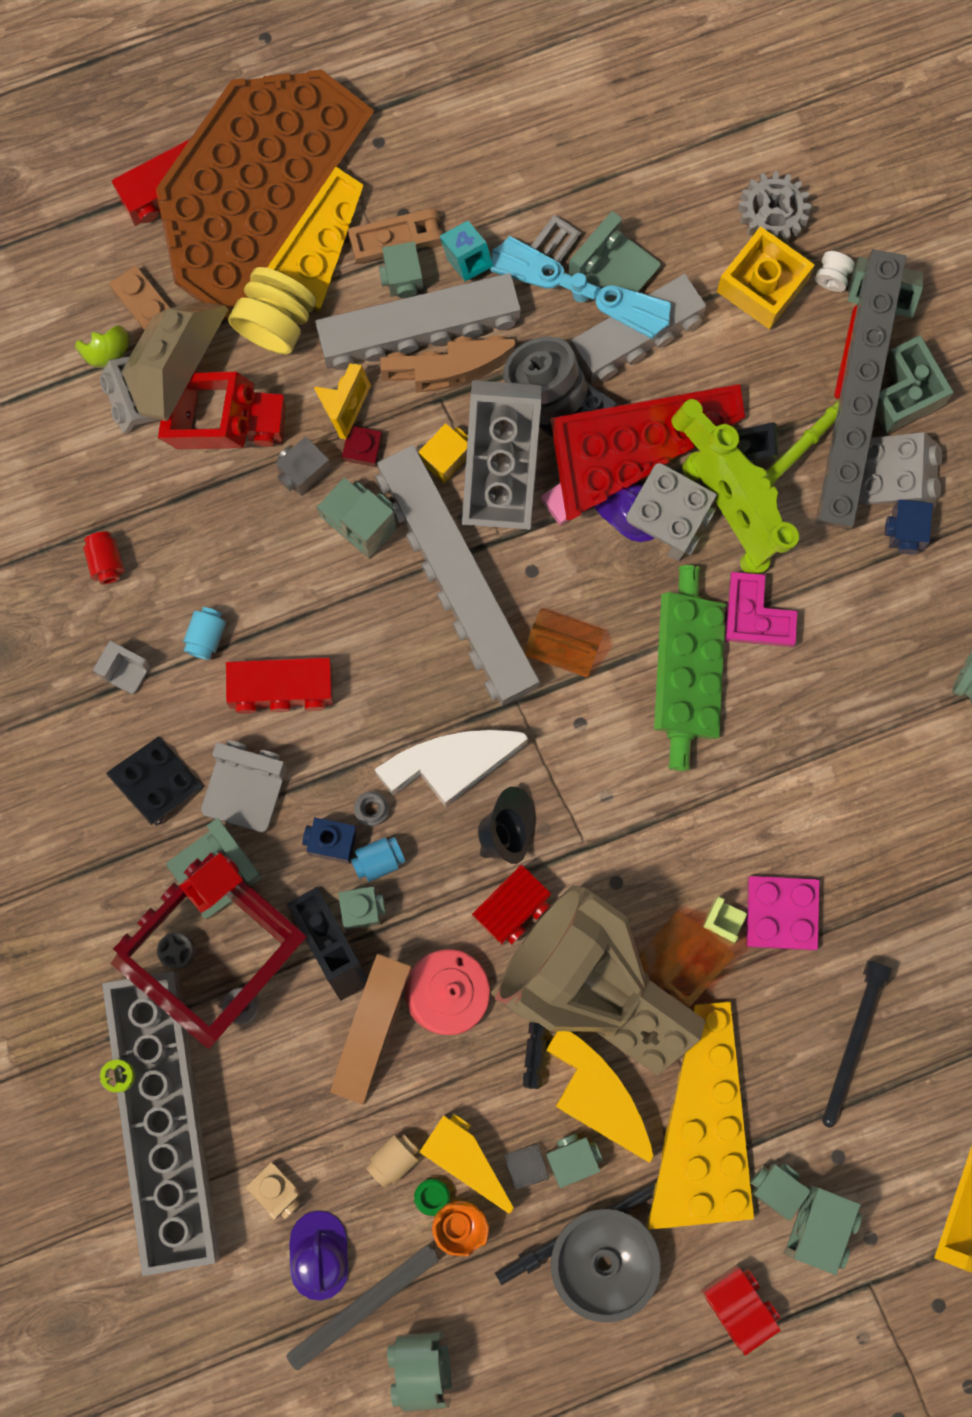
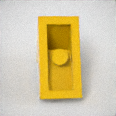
(345, 402)

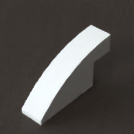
(451, 762)

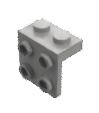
(901, 469)
(672, 509)
(243, 786)

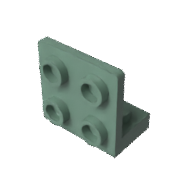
(613, 259)
(215, 841)

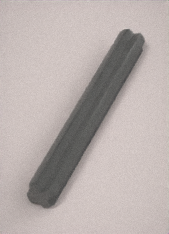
(362, 1307)

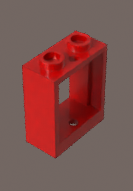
(234, 419)

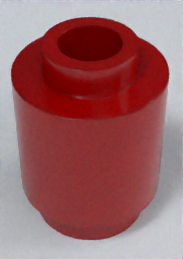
(103, 557)

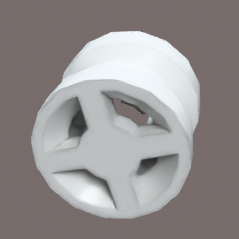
(834, 271)

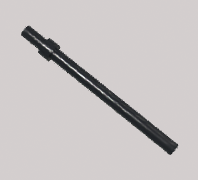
(530, 1259)

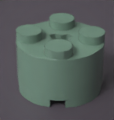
(420, 1371)

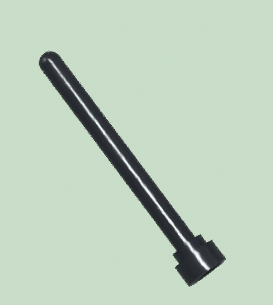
(876, 978)

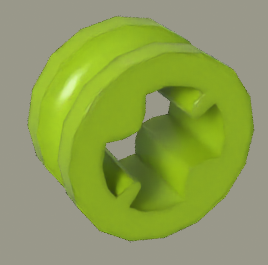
(115, 1065)

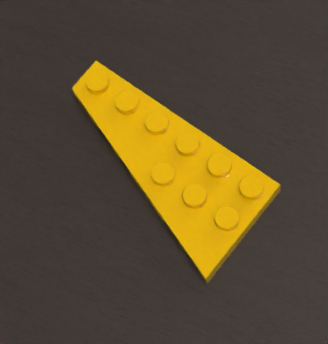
(704, 1147)

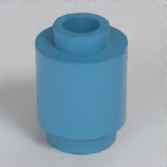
(378, 859)

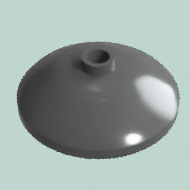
(612, 1292)

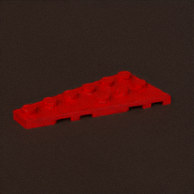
(622, 443)

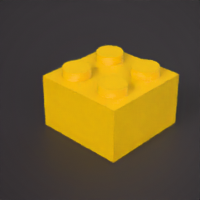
(765, 277)

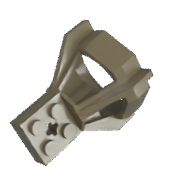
(587, 976)

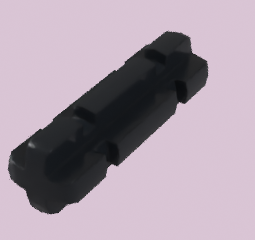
(535, 1056)

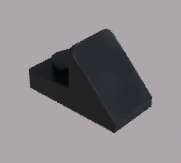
(759, 444)

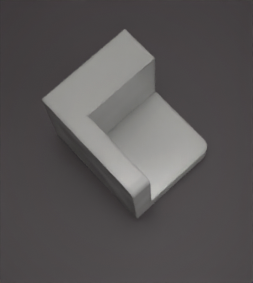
(122, 668)

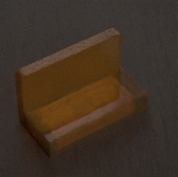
(564, 642)

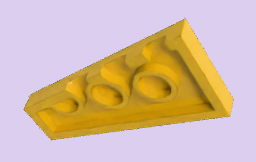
(318, 237)

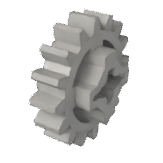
(774, 201)

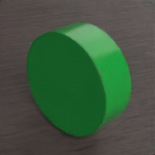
(431, 1196)

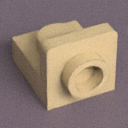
(275, 1192)

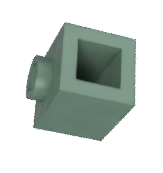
(401, 270)
(361, 908)
(574, 1160)
(779, 1189)

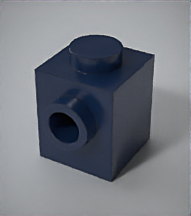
(909, 526)
(330, 840)

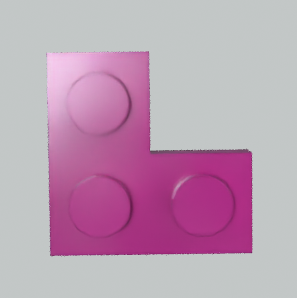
(750, 621)

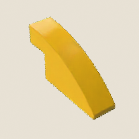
(598, 1096)

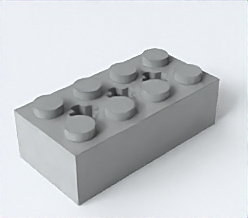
(518, 440)

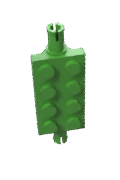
(689, 667)

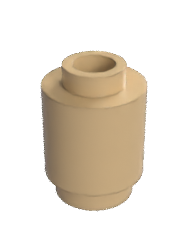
(393, 1160)

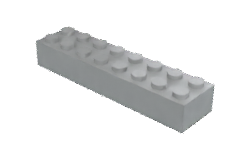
(161, 1130)

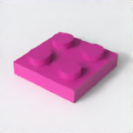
(782, 913)

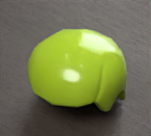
(104, 347)

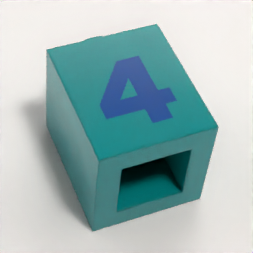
(466, 250)

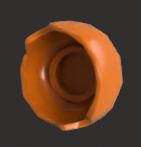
(460, 1228)

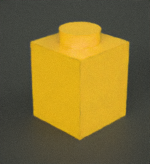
(445, 452)

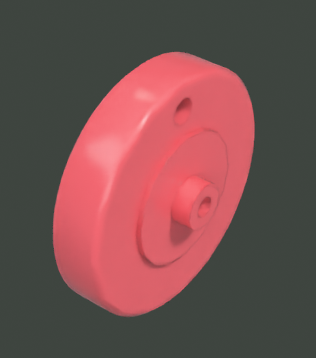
(447, 992)

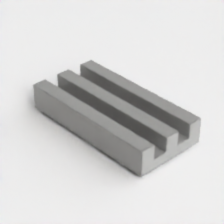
(566, 248)

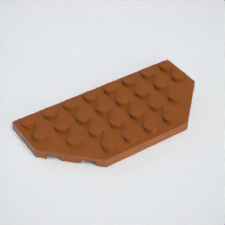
(252, 177)

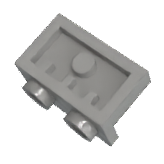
(123, 406)

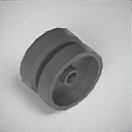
(553, 366)

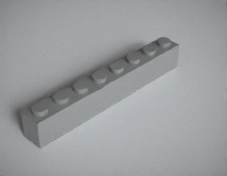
(457, 576)

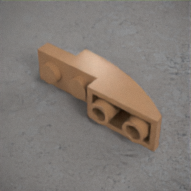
(465, 362)

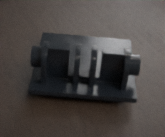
(154, 781)

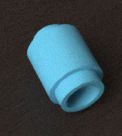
(204, 633)

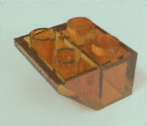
(684, 958)

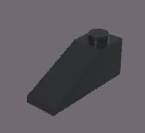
(328, 943)

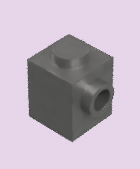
(301, 466)

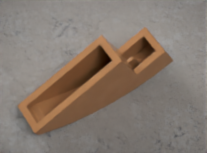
(370, 1029)

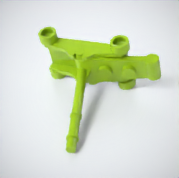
(740, 486)

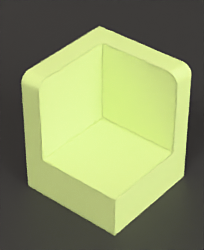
(724, 921)

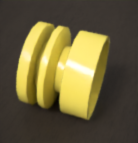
(272, 310)

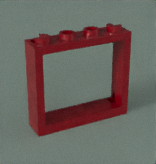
(251, 904)

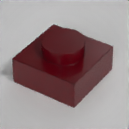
(362, 446)

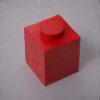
(267, 419)
(211, 882)

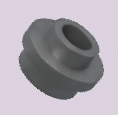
(367, 798)

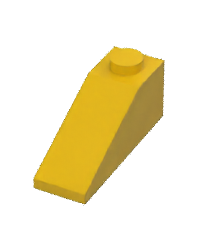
(461, 1156)

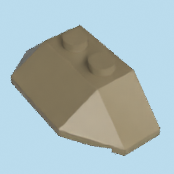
(169, 356)

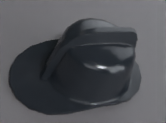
(509, 827)

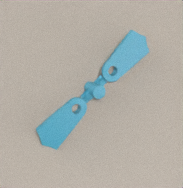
(634, 309)

